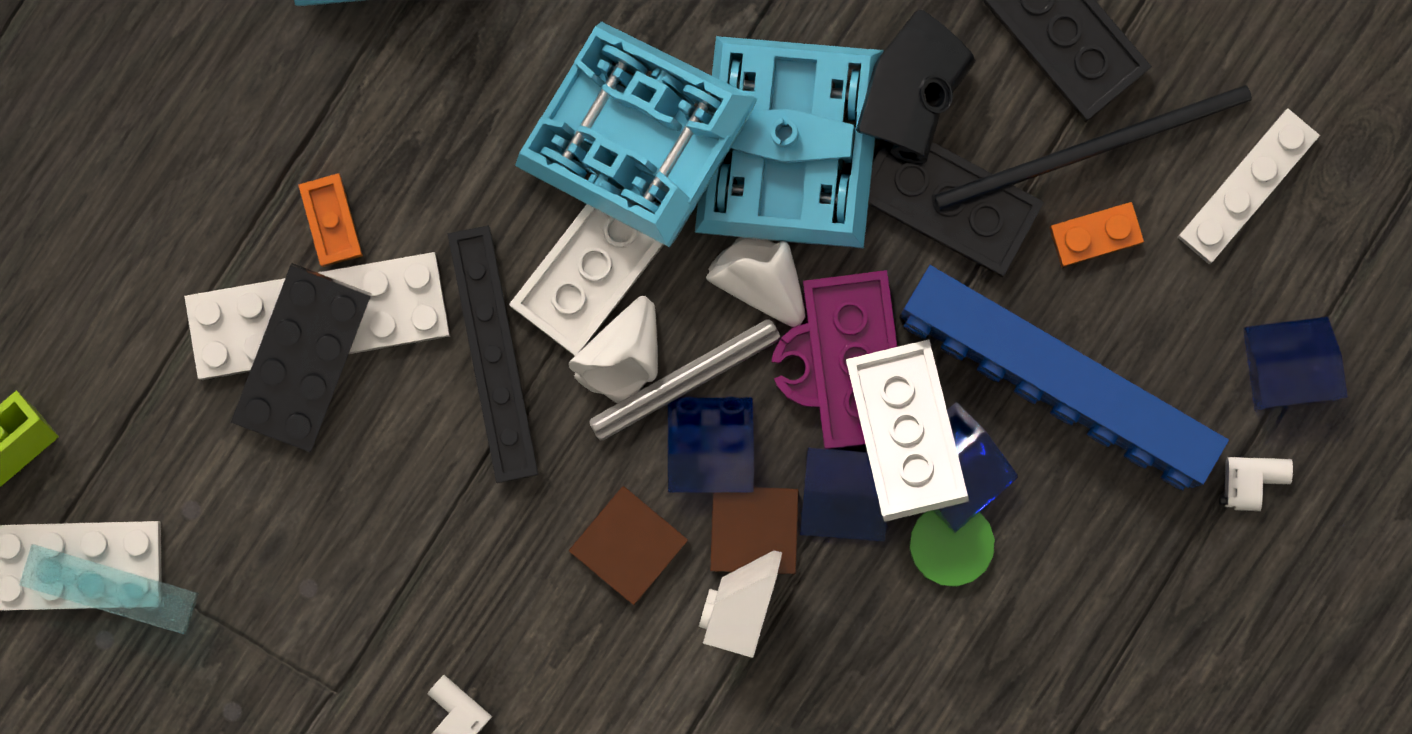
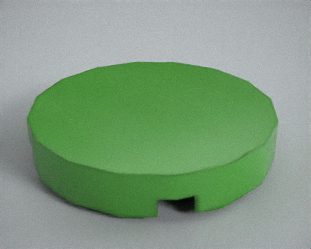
(951, 556)

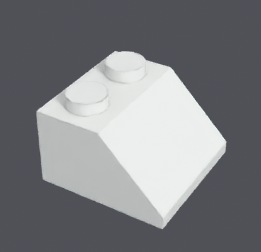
(740, 605)

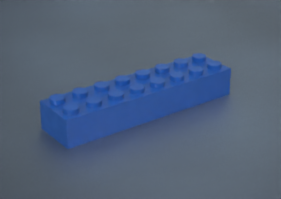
(1063, 379)

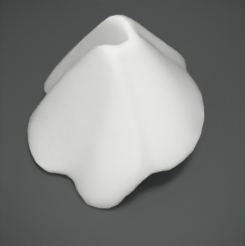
(762, 277)
(622, 354)

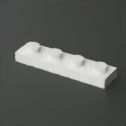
(1248, 186)

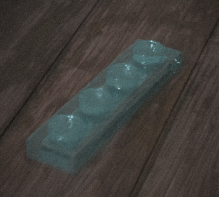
(108, 589)

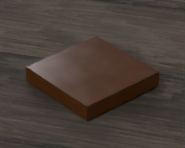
(752, 526)
(628, 545)

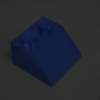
(1294, 364)
(840, 496)

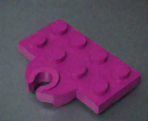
(845, 320)

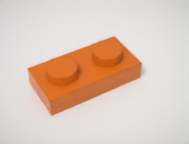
(330, 220)
(1096, 234)

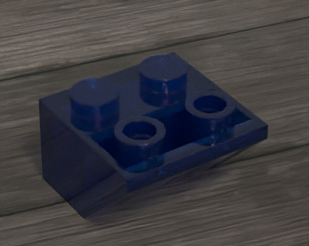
(711, 445)
(982, 467)

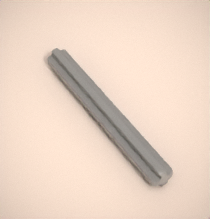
(684, 379)

